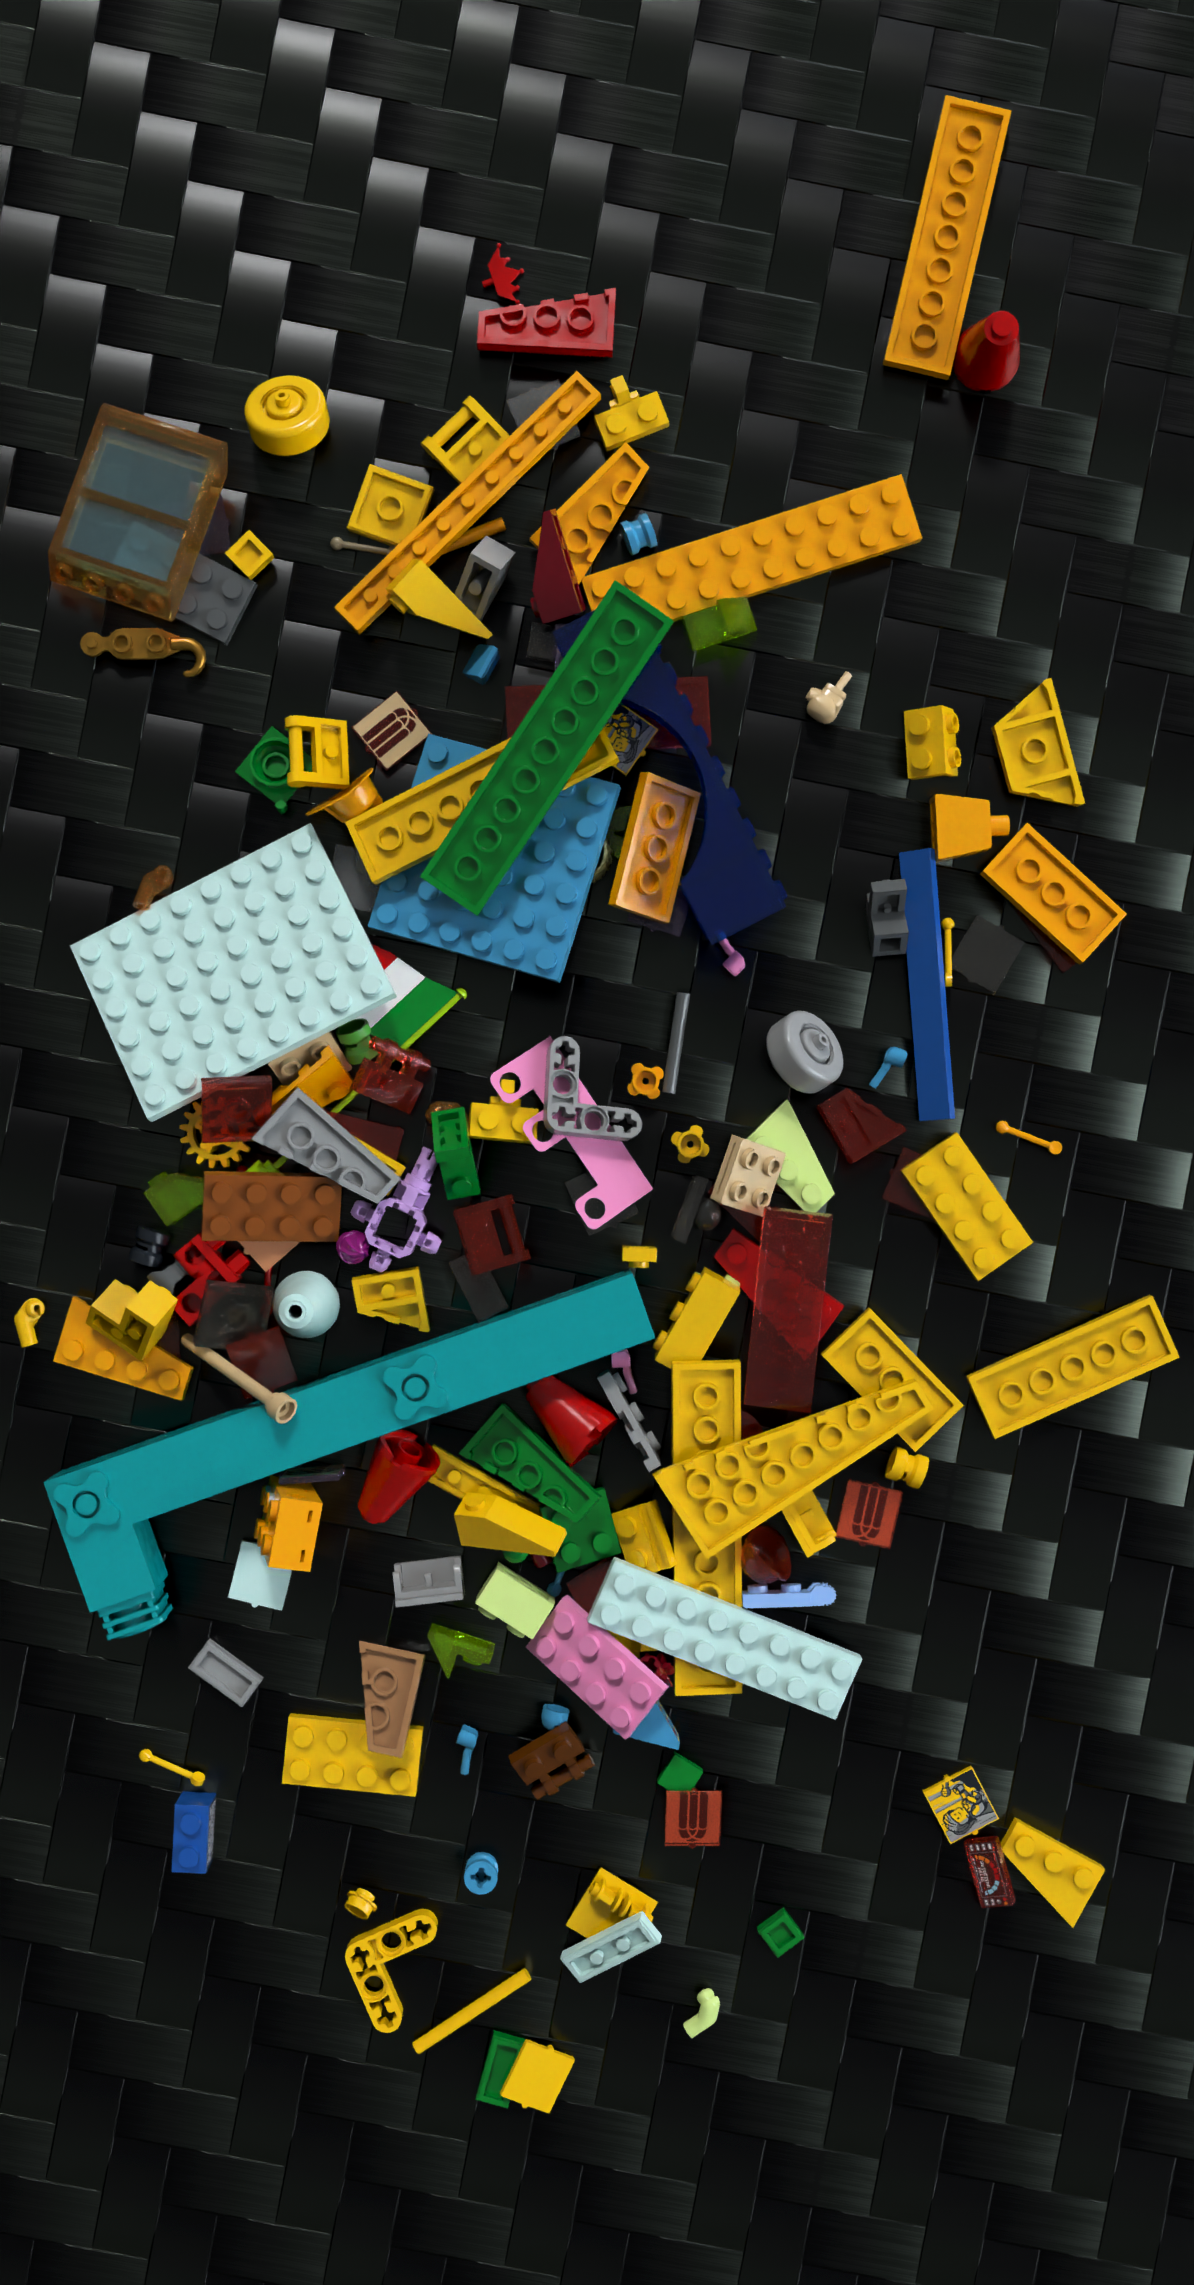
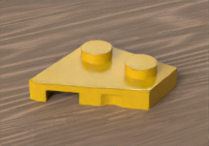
(393, 1296)

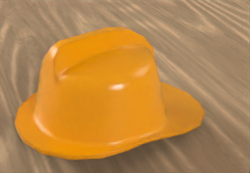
(352, 801)

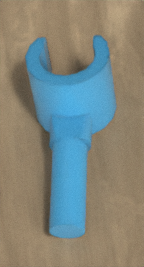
(894, 1056)
(467, 1738)

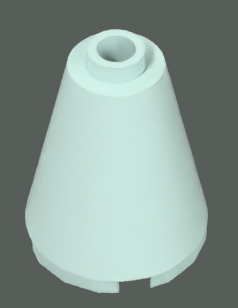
(315, 1297)

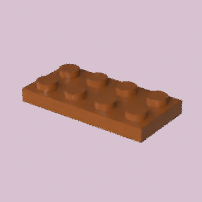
(270, 1207)

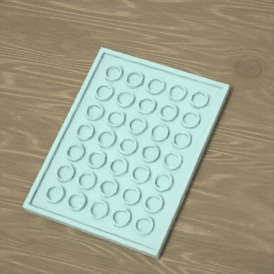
(232, 971)

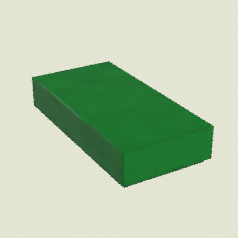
(498, 2063)

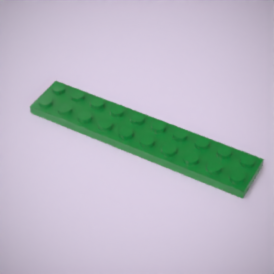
(547, 747)

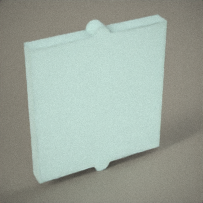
(256, 1581)

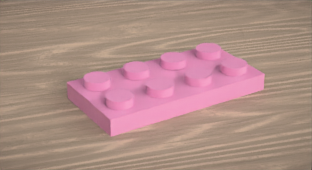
(596, 1667)

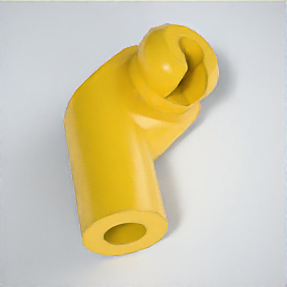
(26, 1319)

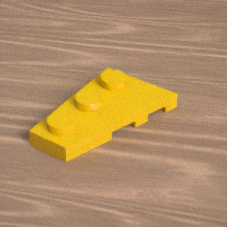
(1052, 1868)

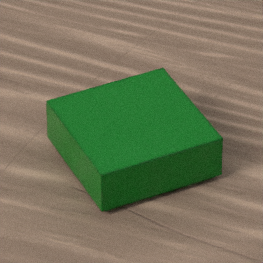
(679, 1774)
(780, 1932)

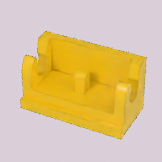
(809, 1524)

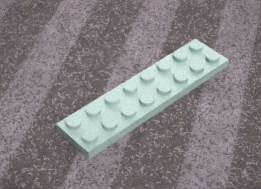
(724, 1638)

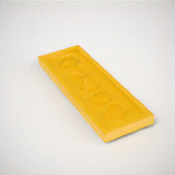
(1072, 1366)

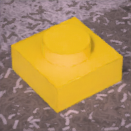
(250, 555)
(639, 1255)

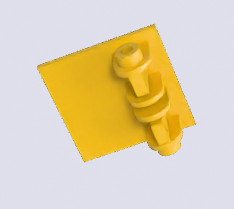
(607, 1903)

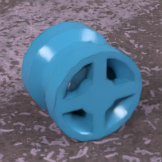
(638, 534)
(482, 1865)

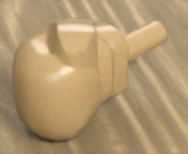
(826, 703)

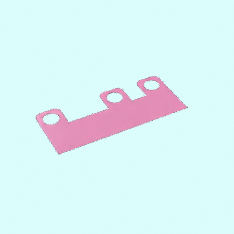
(607, 1161)

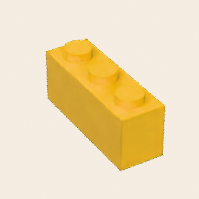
(696, 1319)

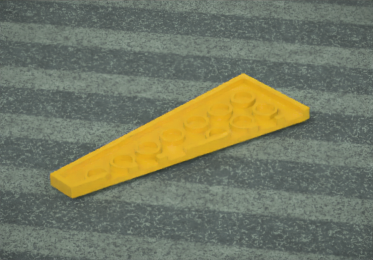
(753, 1479)

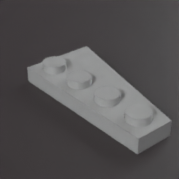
(319, 1142)

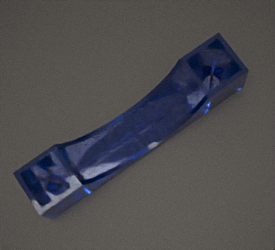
(729, 876)

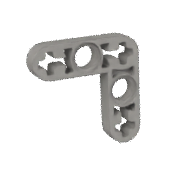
(569, 1103)

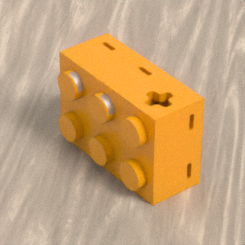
(288, 1524)

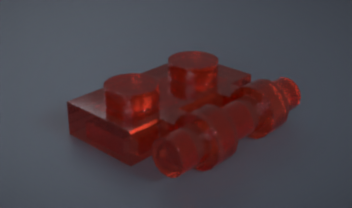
(385, 1084)

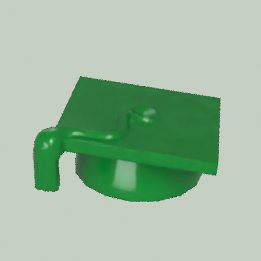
(268, 768)

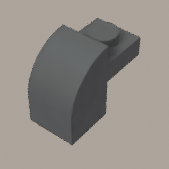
(887, 918)

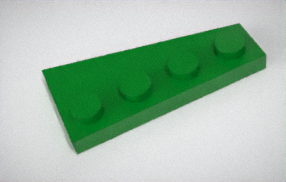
(523, 1458)

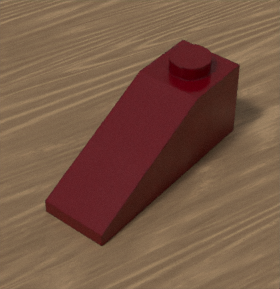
(555, 580)

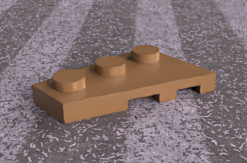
(390, 1694)

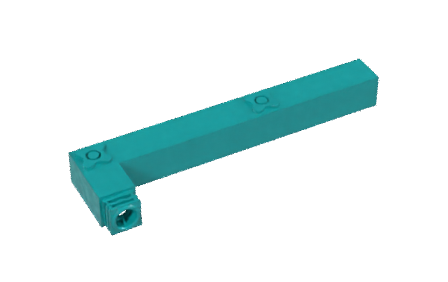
(109, 1500)

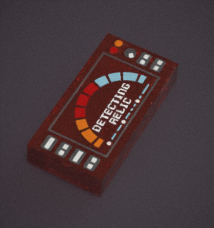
(989, 1872)

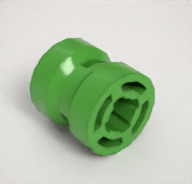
(356, 1040)

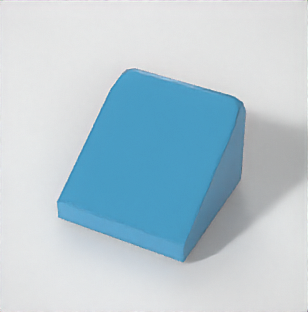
(482, 663)

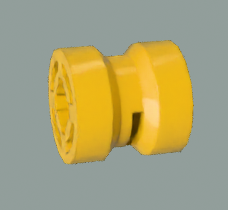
(907, 1467)

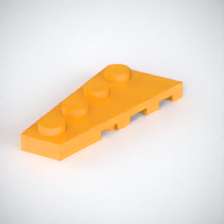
(597, 506)
(94, 1353)

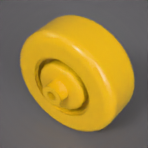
(287, 415)

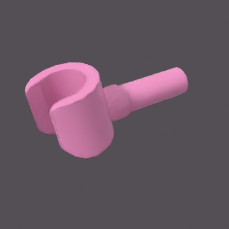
(735, 962)
(622, 1360)

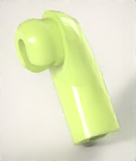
(707, 2013)

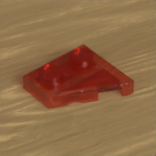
(857, 1125)

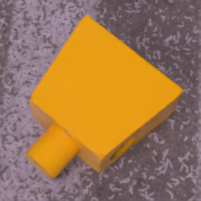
(963, 826)

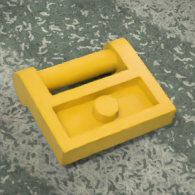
(472, 447)
(328, 752)

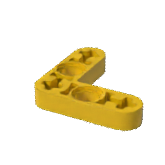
(378, 1955)

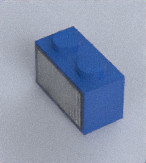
(193, 1832)

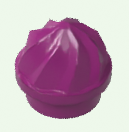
(353, 1247)

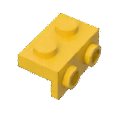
(931, 742)

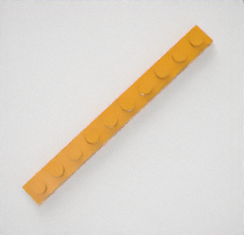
(472, 497)

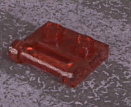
(481, 1238)

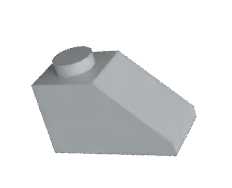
(484, 575)

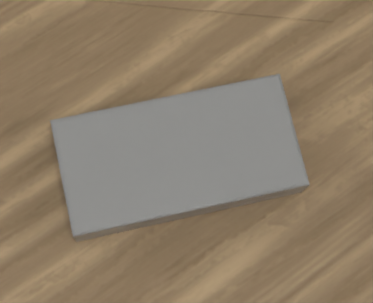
(225, 1672)

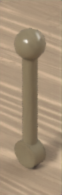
(337, 544)

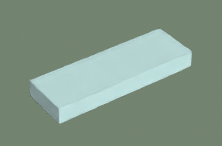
(611, 1947)

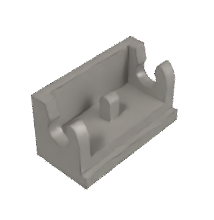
(428, 1581)

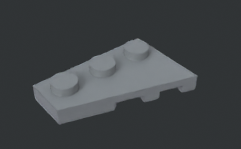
(631, 1414)

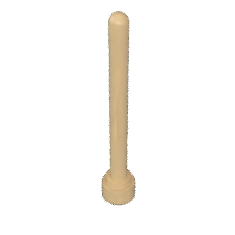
(278, 1405)

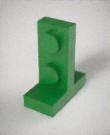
(455, 1153)

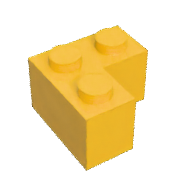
(132, 1318)

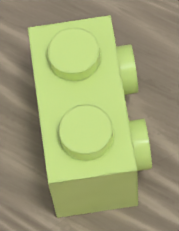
(514, 1601)

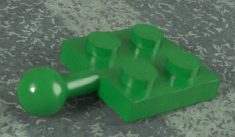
(585, 1541)

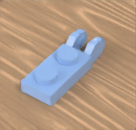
(789, 1596)

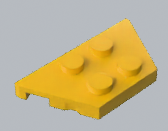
(1037, 749)

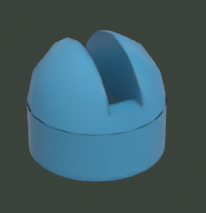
(553, 1715)

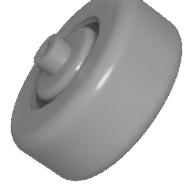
(804, 1052)

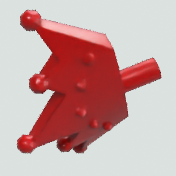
(502, 276)

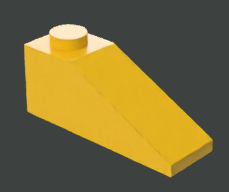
(426, 596)
(504, 1526)

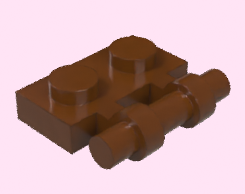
(546, 1754)

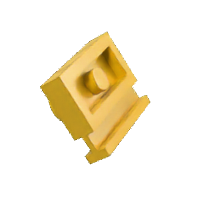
(644, 1537)

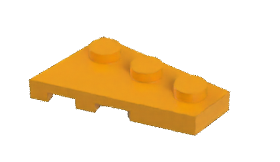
(322, 1082)

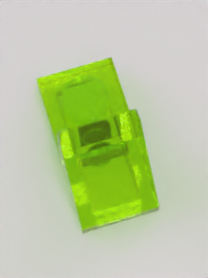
(719, 623)
(449, 1643)

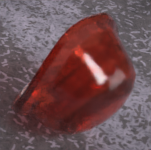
(765, 1556)

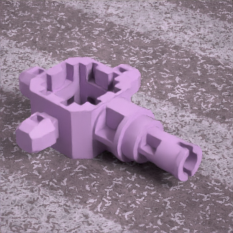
(409, 1198)

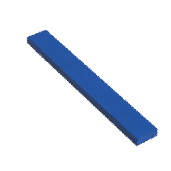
(927, 986)

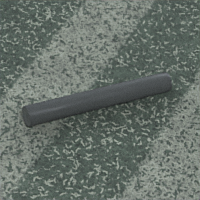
(676, 1043)

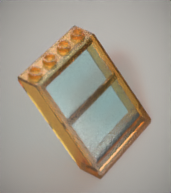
(138, 511)

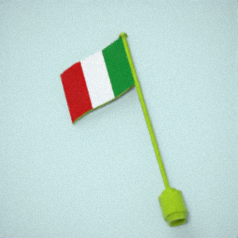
(402, 1019)

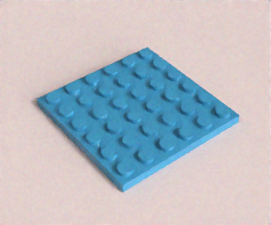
(537, 903)

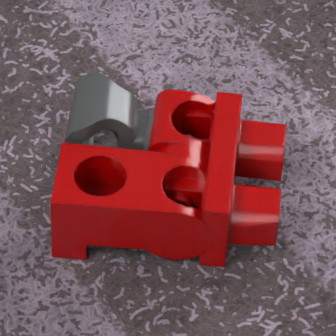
(202, 1262)

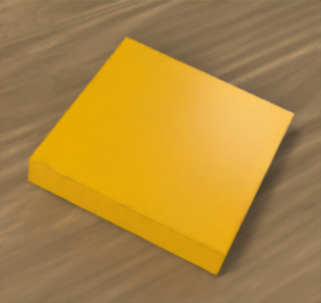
(389, 506)

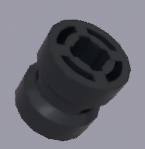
(149, 1246)

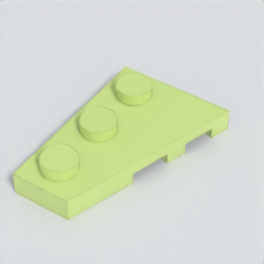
(801, 1171)

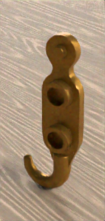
(143, 645)

